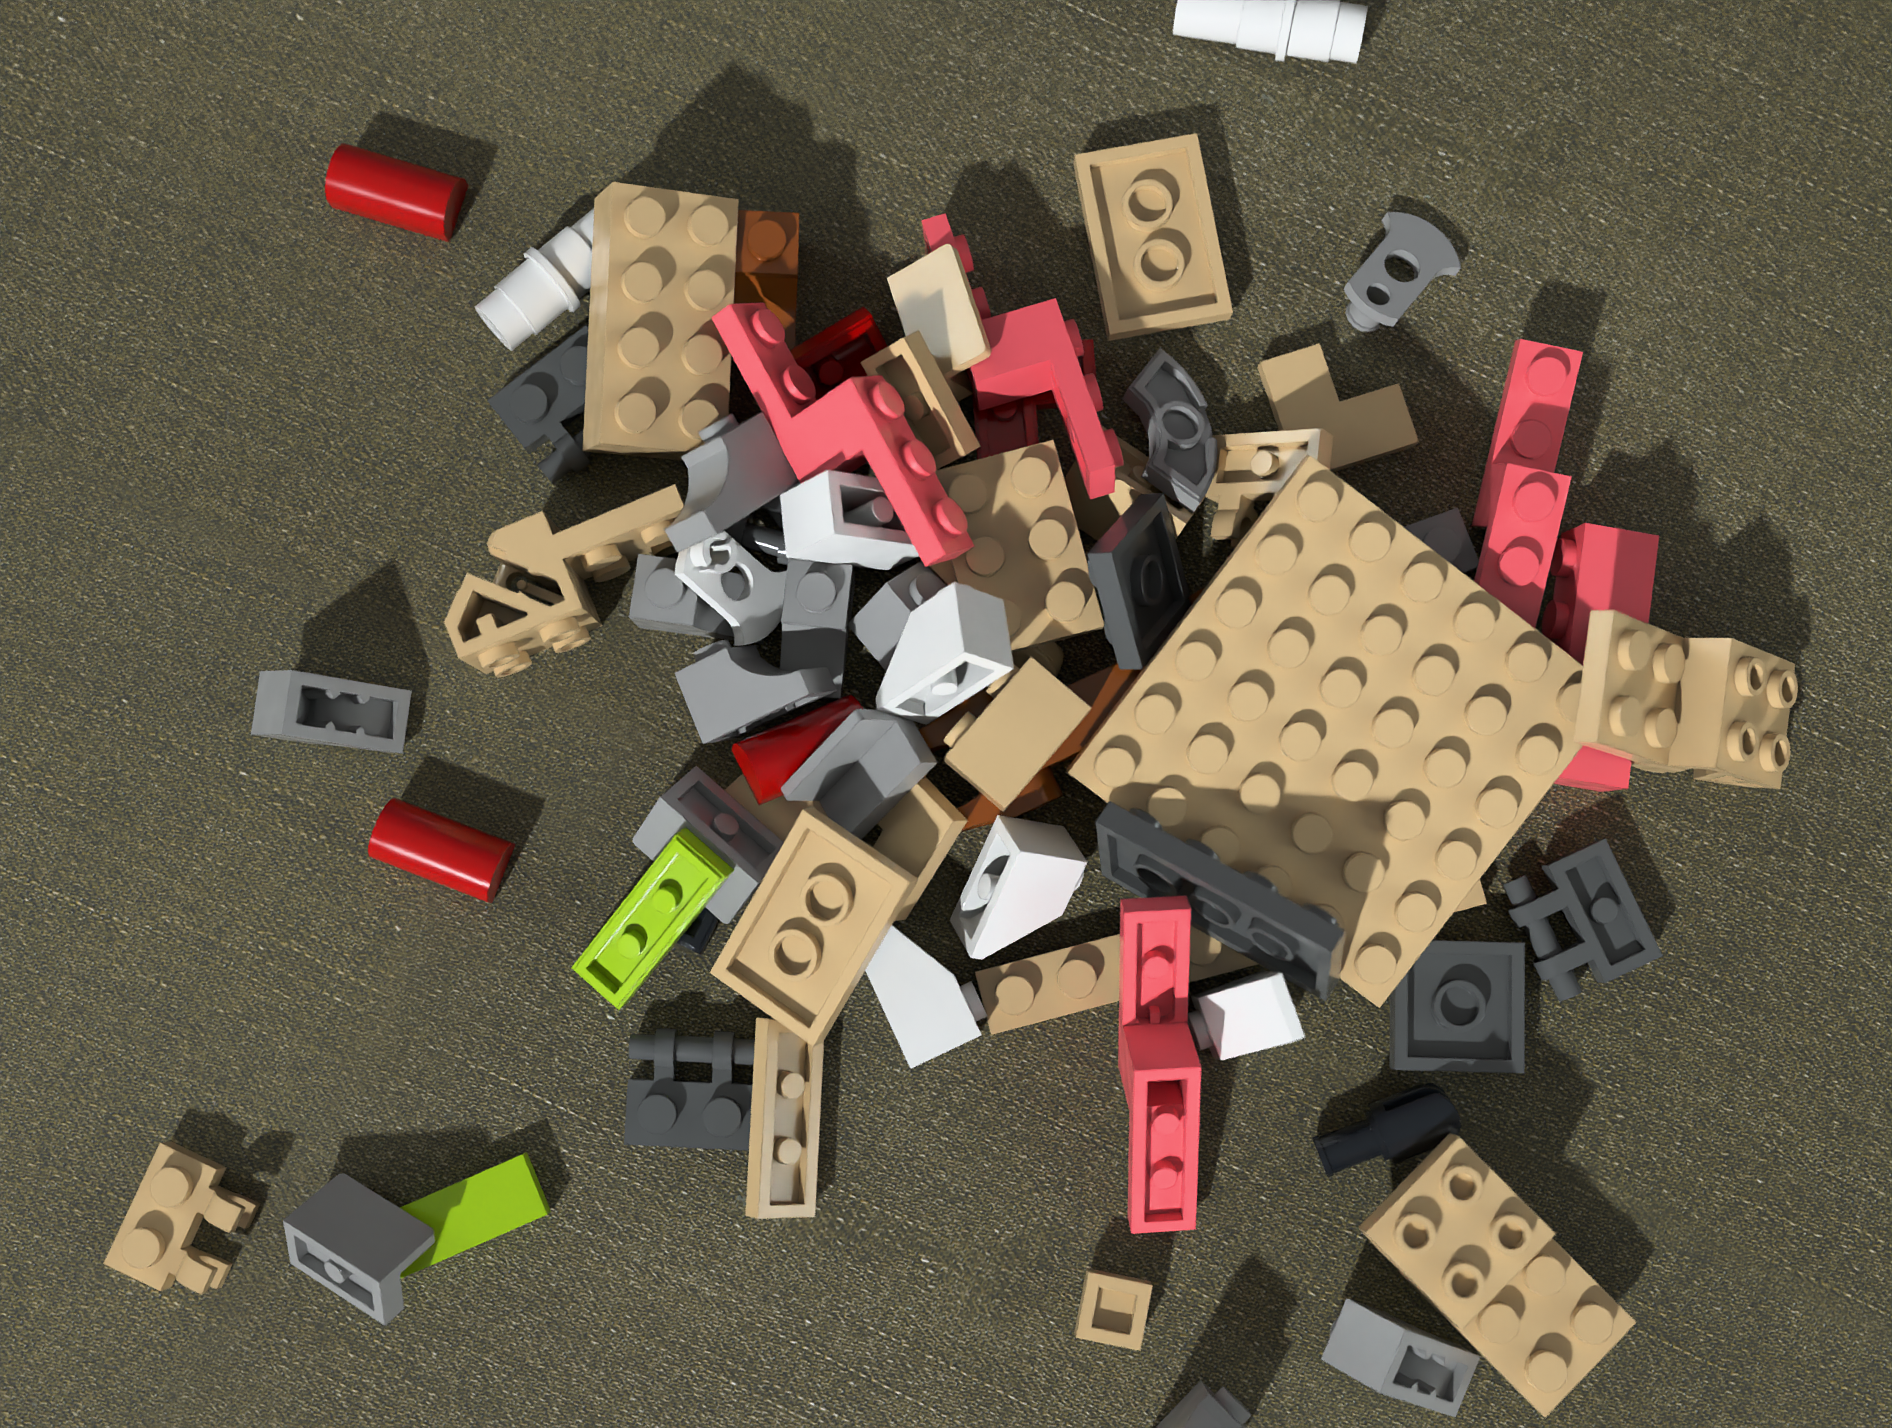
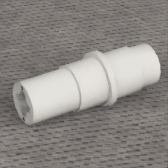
(1280, 27)
(541, 285)

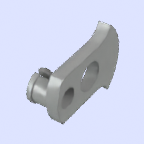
(1378, 296)

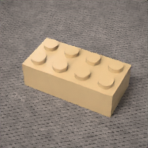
(652, 347)

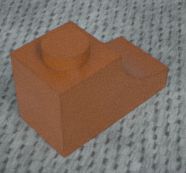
(769, 264)

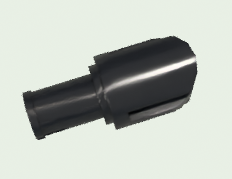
(1393, 1127)

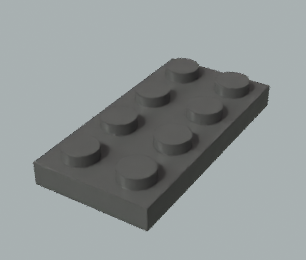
(1225, 904)

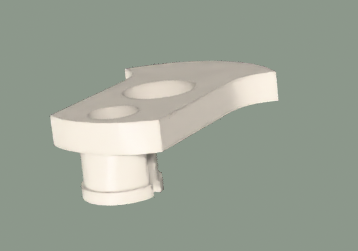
(761, 602)

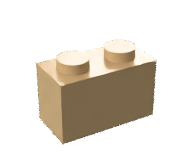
(1014, 733)

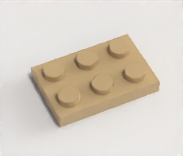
(1152, 237)
(1024, 544)
(813, 926)

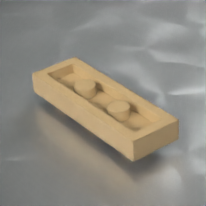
(784, 1124)

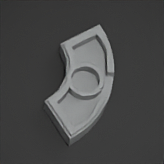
(1178, 430)

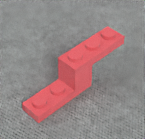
(1036, 354)
(844, 430)
(1519, 491)
(1158, 1064)

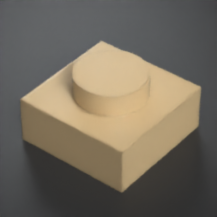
(1113, 1309)

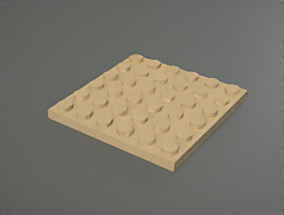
(1344, 723)

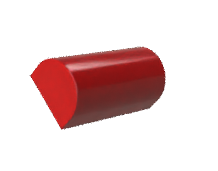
(394, 191)
(839, 350)
(780, 751)
(440, 849)

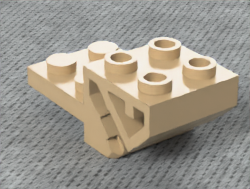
(503, 628)
(1685, 702)
(1497, 1274)

